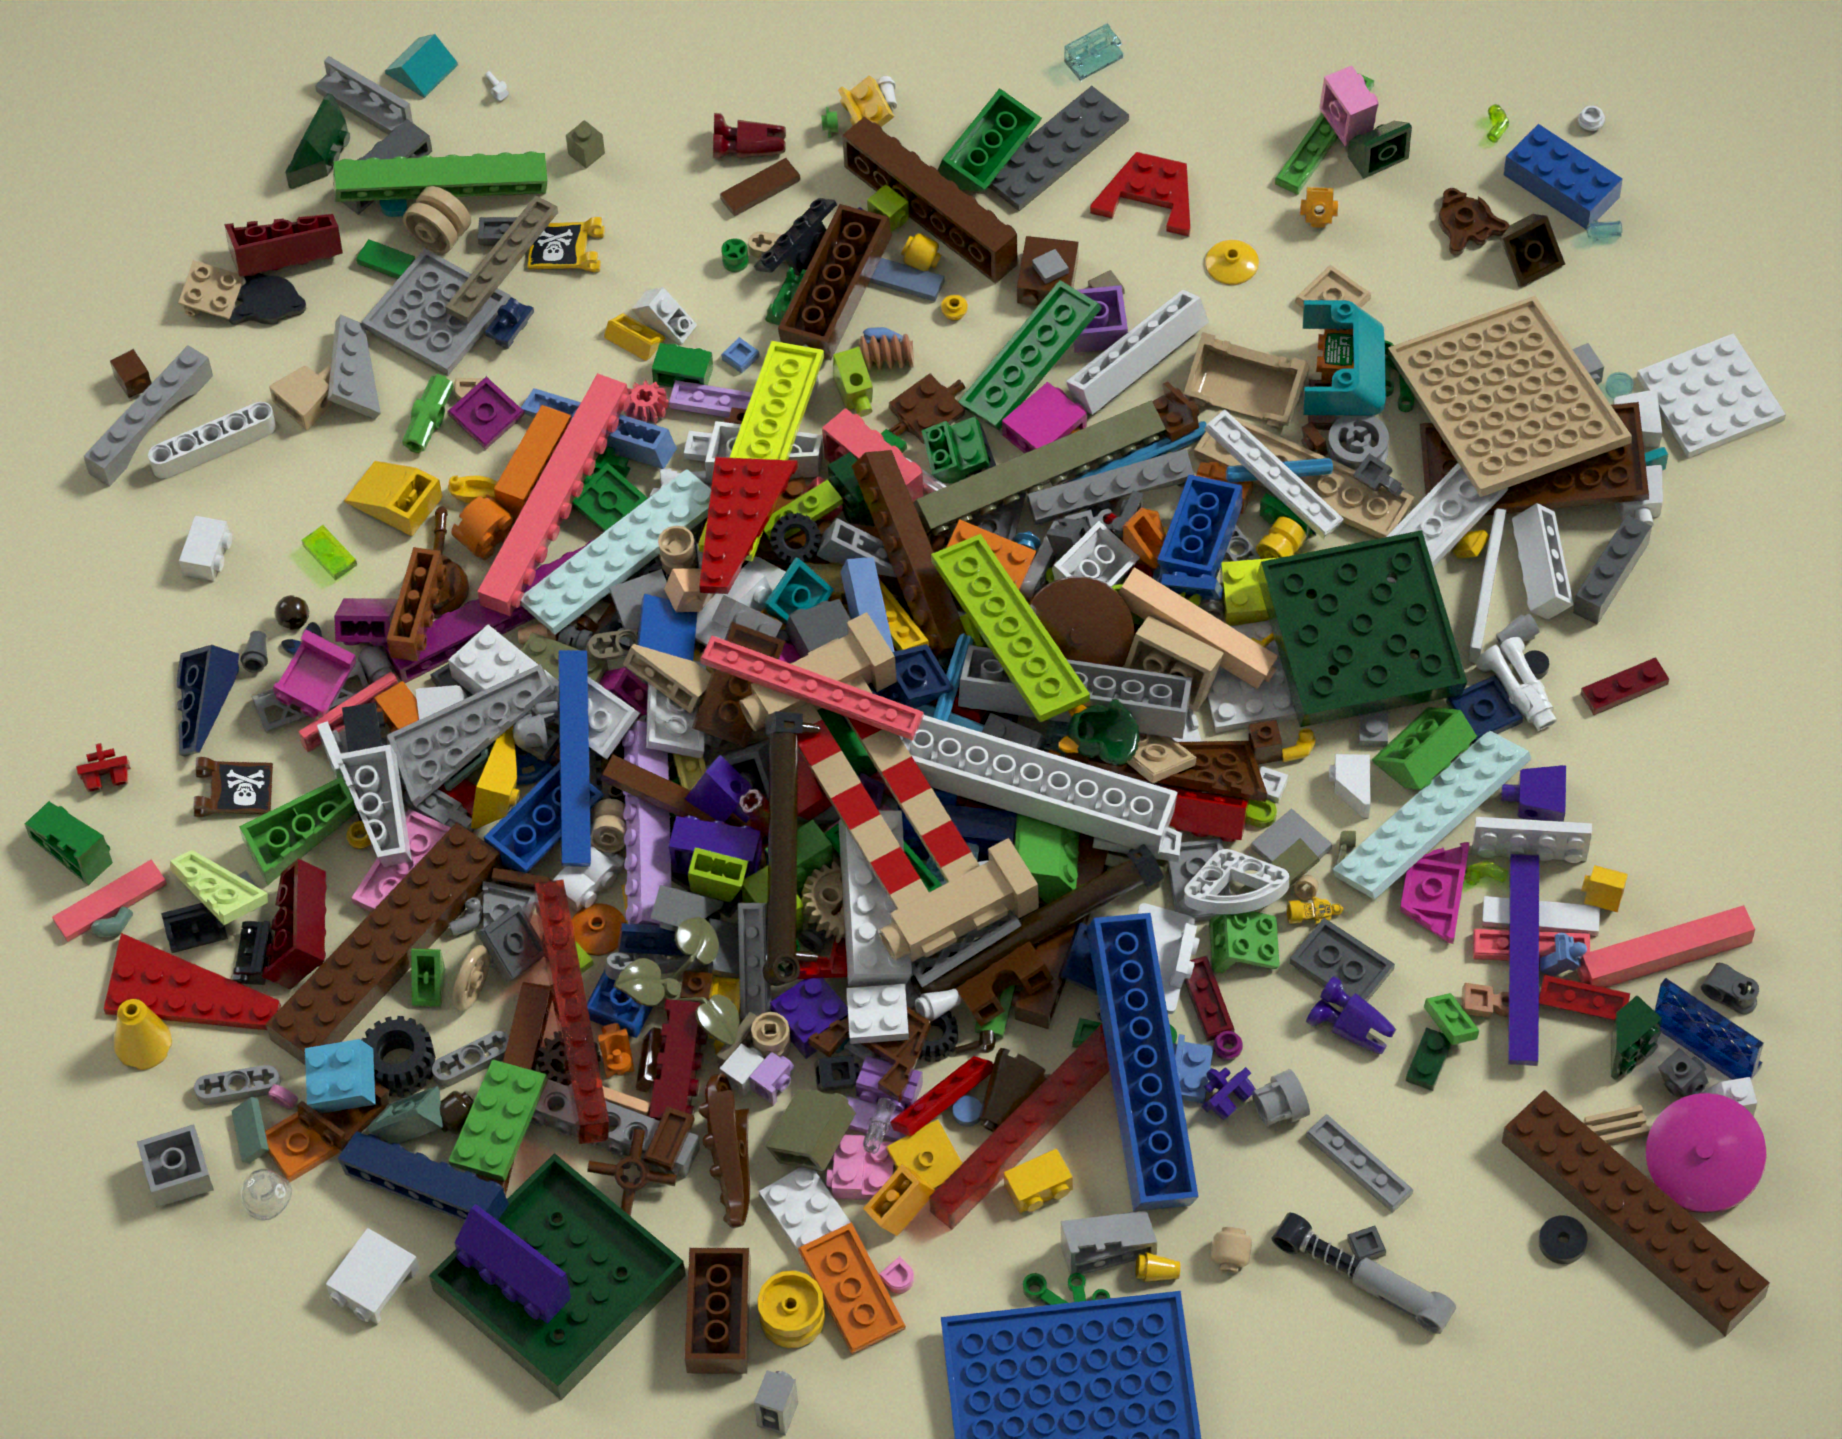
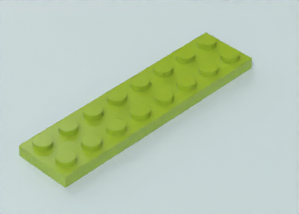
(1010, 628)

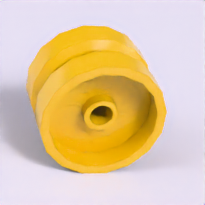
(791, 1309)

